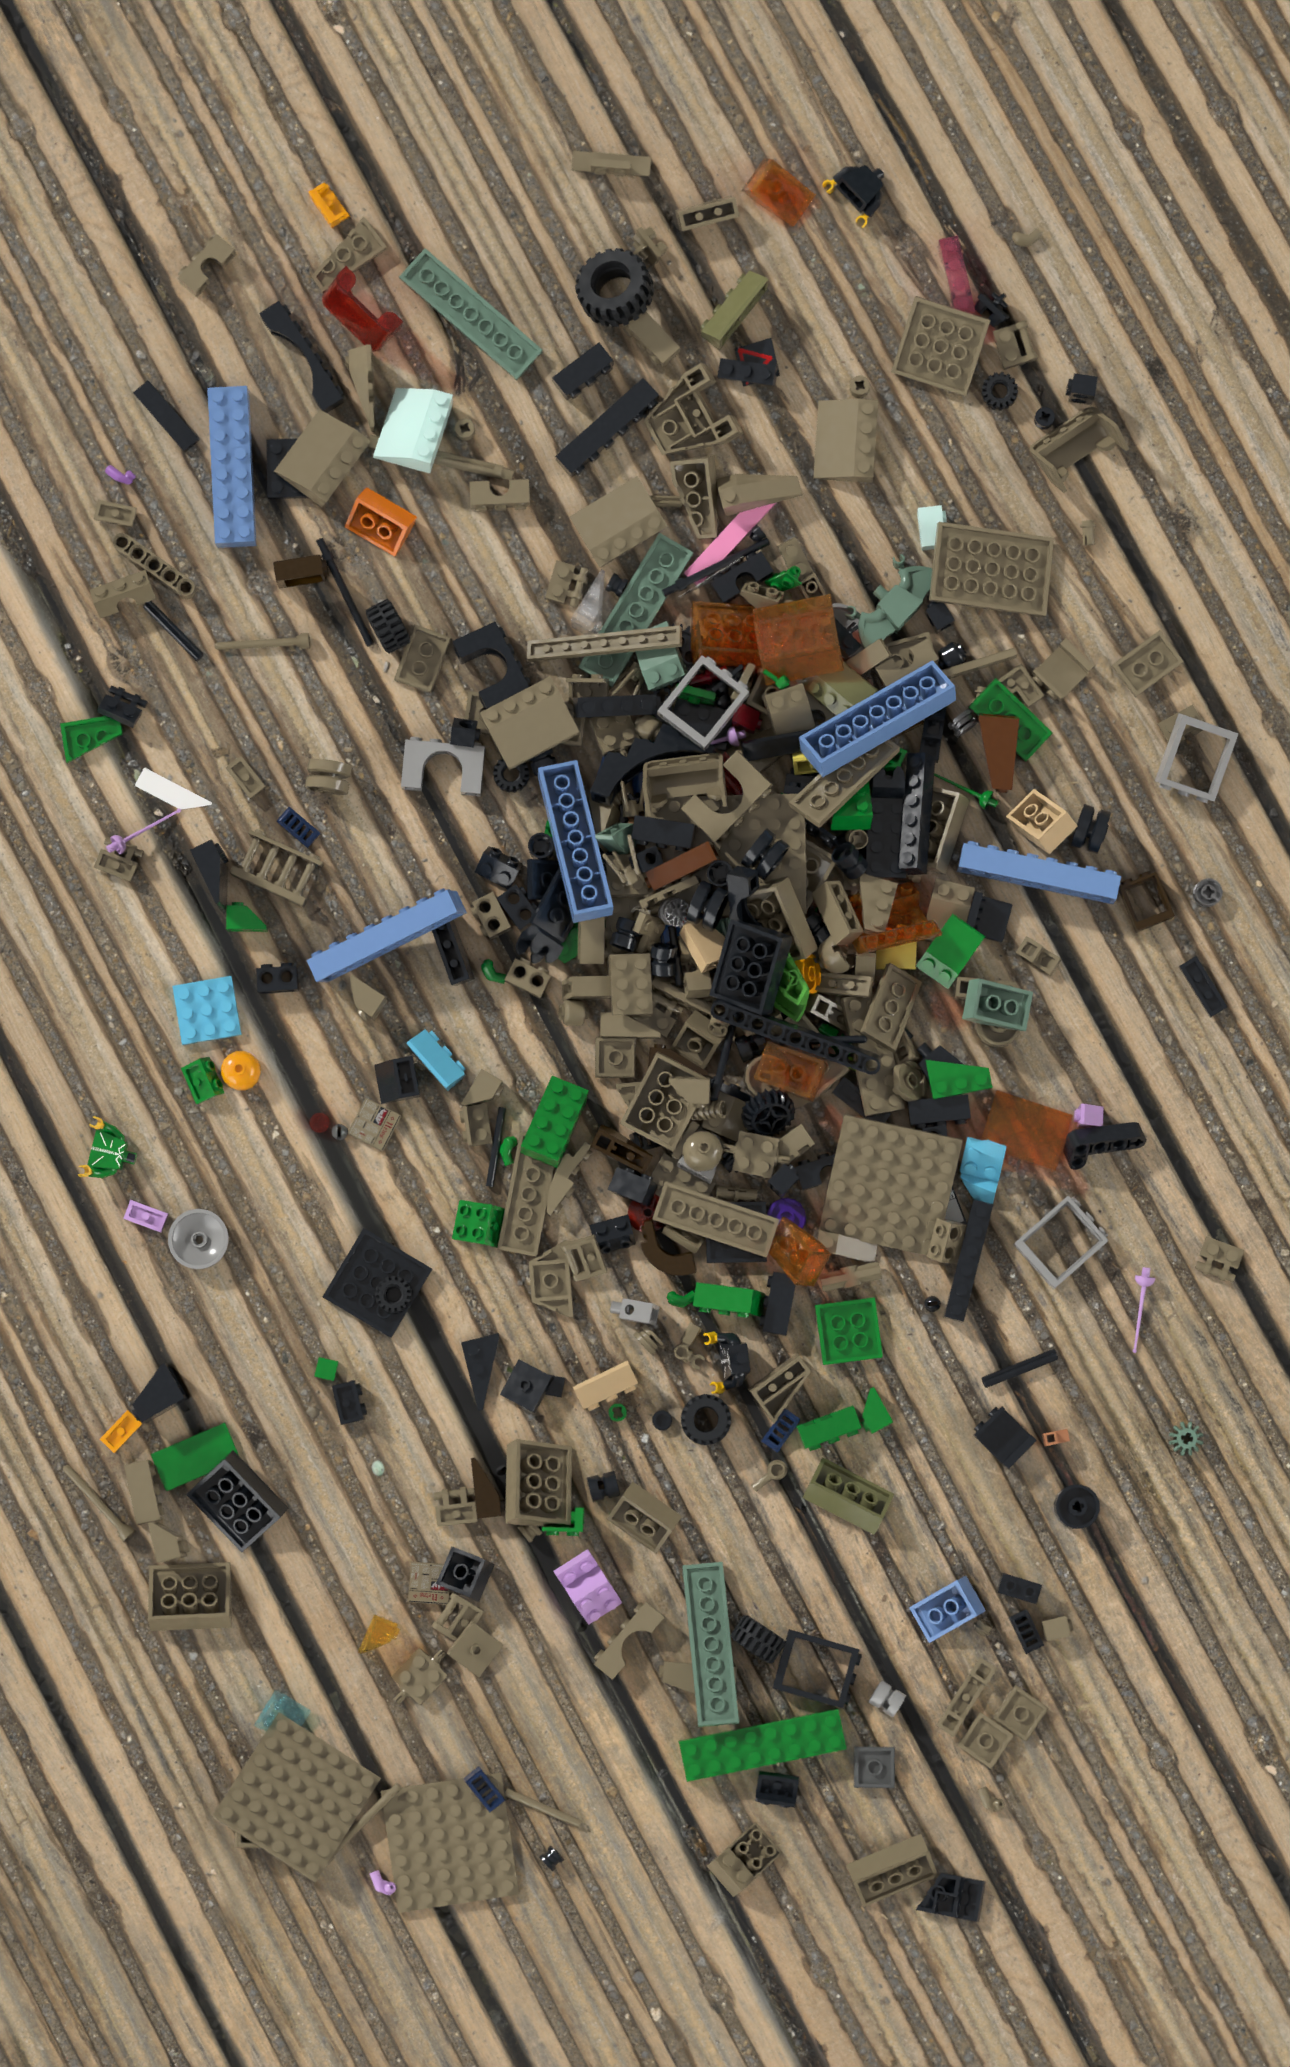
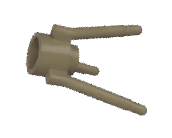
(632, 674)
(630, 807)
(628, 874)

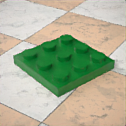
(848, 1331)

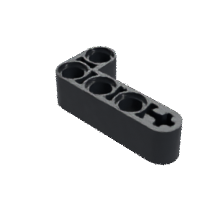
(1100, 1140)

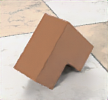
(1055, 1437)

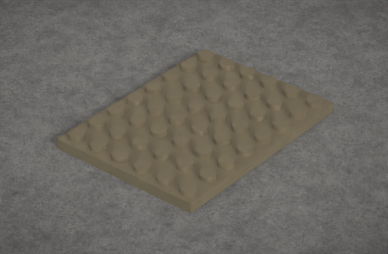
(770, 814)

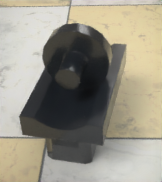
(998, 314)

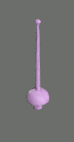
(732, 737)
(119, 843)
(1144, 1281)

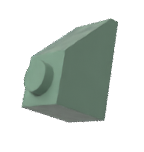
(616, 837)

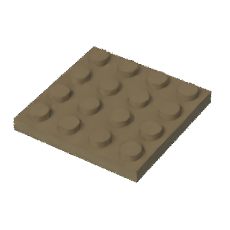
(940, 345)

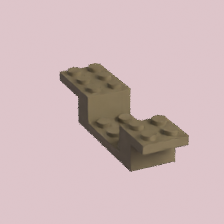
(627, 970)

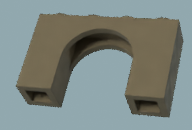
(753, 786)

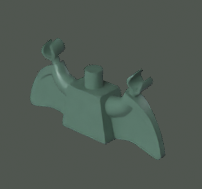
(895, 605)

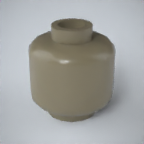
(647, 727)
(573, 1012)

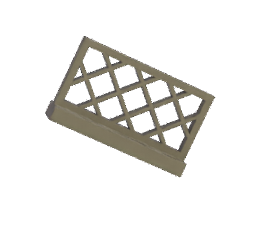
(675, 993)

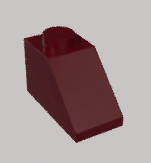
(747, 719)

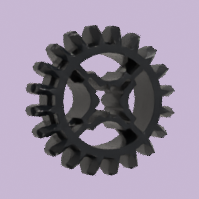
(768, 1112)

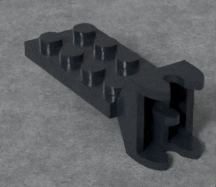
(886, 825)
(549, 925)

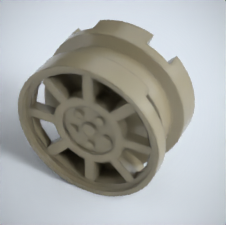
(649, 1343)

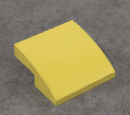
(901, 956)

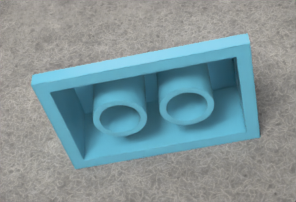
(437, 1059)

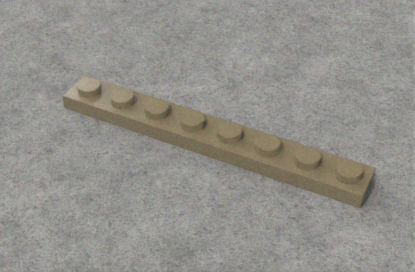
(604, 643)

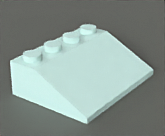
(414, 428)

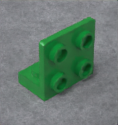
(478, 1223)
(576, 1518)

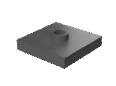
(874, 1767)

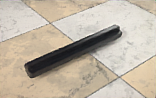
(174, 631)
(1019, 1368)

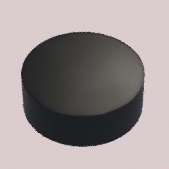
(662, 1420)

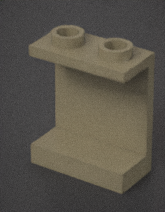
(1062, 670)

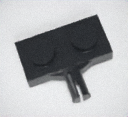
(847, 642)

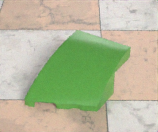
(792, 995)

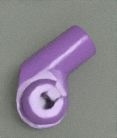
(118, 476)

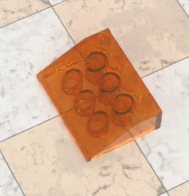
(724, 633)
(1027, 1129)

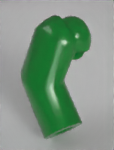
(490, 973)
(506, 1148)
(679, 1300)

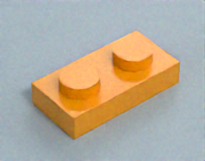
(120, 1431)

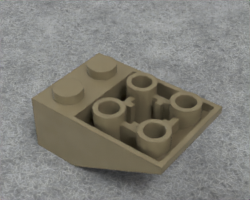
(744, 1859)

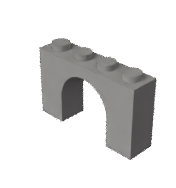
(419, 752)

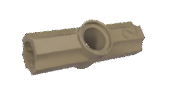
(850, 1276)

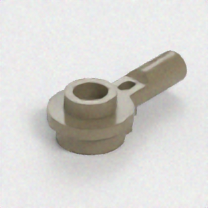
(651, 910)
(776, 1470)

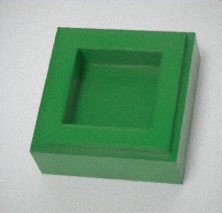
(326, 1369)

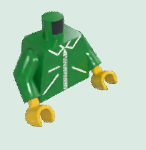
(107, 1151)

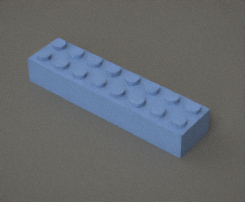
(232, 467)
(877, 718)
(575, 841)
(1039, 873)
(386, 936)

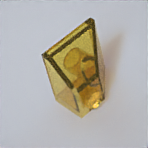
(379, 1633)

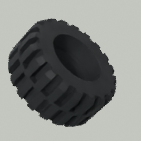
(604, 268)

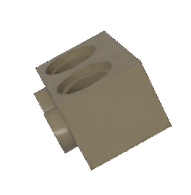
(495, 914)
(525, 982)
(946, 1241)

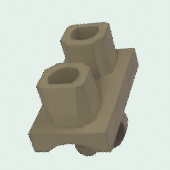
(645, 246)

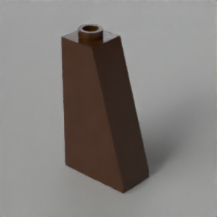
(1000, 744)
(681, 866)

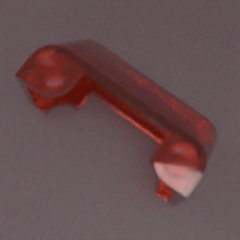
(355, 316)

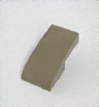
(1038, 956)

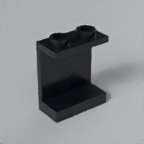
(1003, 1437)

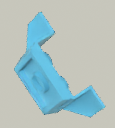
(982, 1168)

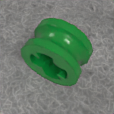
(611, 1413)

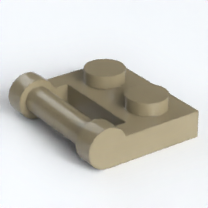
(1008, 346)
(590, 1257)
(467, 1613)

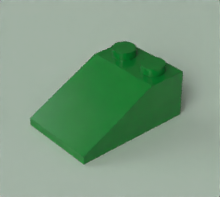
(950, 951)

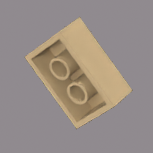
(1041, 821)

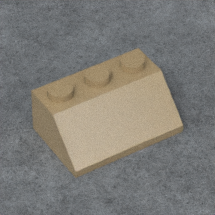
(606, 1386)

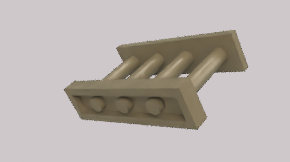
(279, 886)

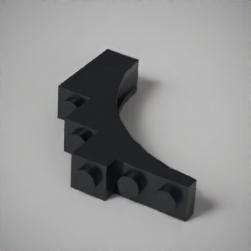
(619, 768)

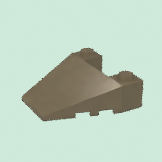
(684, 418)

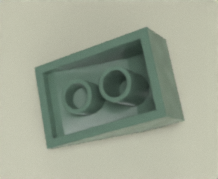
(661, 666)
(997, 1005)

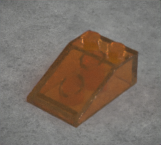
(778, 191)
(790, 1071)
(798, 1253)

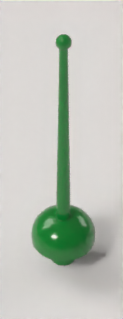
(984, 799)

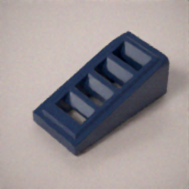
(285, 816)
(792, 1417)
(475, 1774)

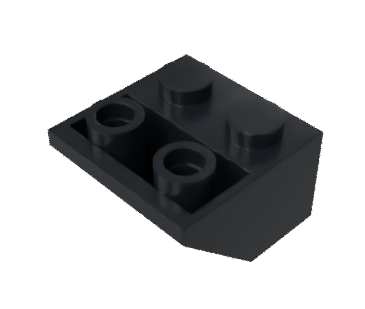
(397, 1080)

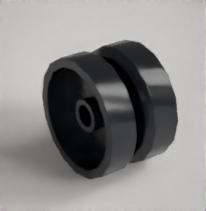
(1090, 828)
(768, 856)
(707, 906)
(1088, 1504)

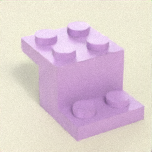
(588, 1587)

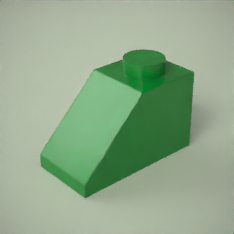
(242, 919)
(874, 1413)

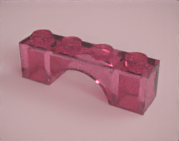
(956, 274)

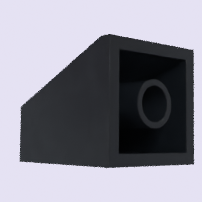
(159, 1395)

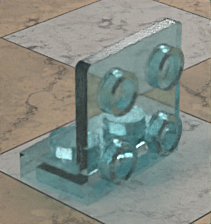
(285, 1705)

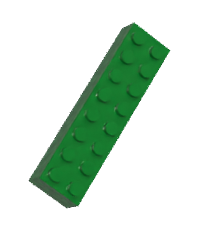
(762, 1744)

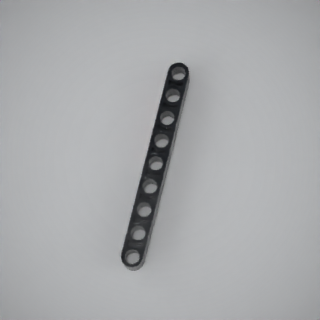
(802, 1044)

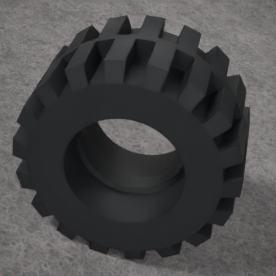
(388, 626)
(713, 1403)
(758, 1639)

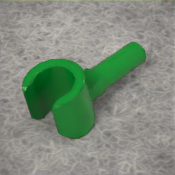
(781, 682)

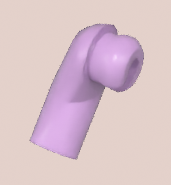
(382, 1885)

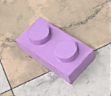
(146, 1216)

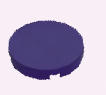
(790, 1209)

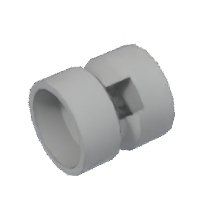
(887, 1698)

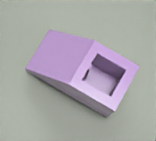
(1088, 1116)

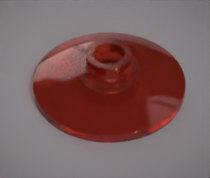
(637, 1216)

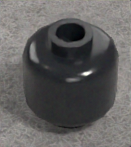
(952, 655)

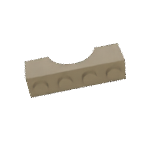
(645, 1619)

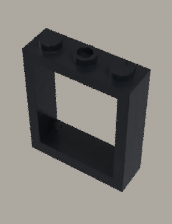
(849, 1678)

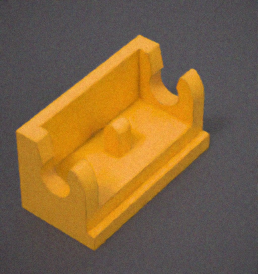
(328, 205)

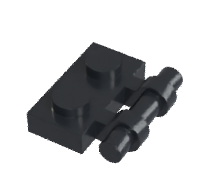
(119, 710)

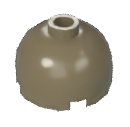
(834, 957)
(702, 1151)

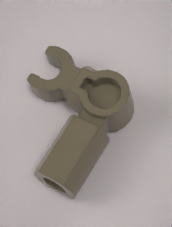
(688, 1339)

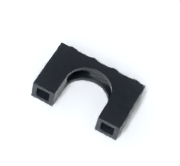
(491, 641)

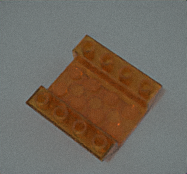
(798, 638)
(904, 925)

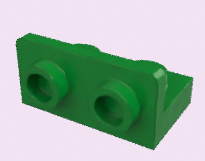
(202, 1080)

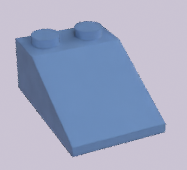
(947, 1609)

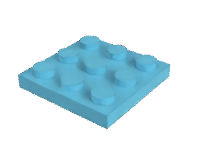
(207, 1010)

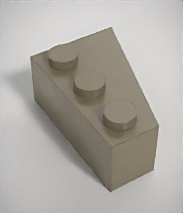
(793, 1144)
(779, 1386)

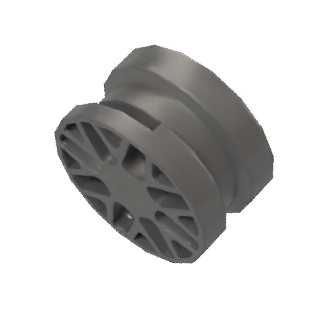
(961, 721)
(1207, 892)
(673, 911)

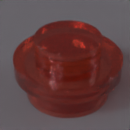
(319, 1122)

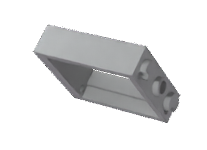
(684, 728)
(1171, 750)
(1085, 1218)

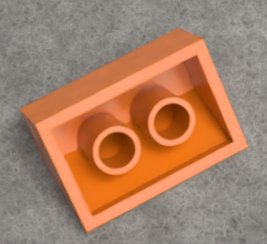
(380, 521)

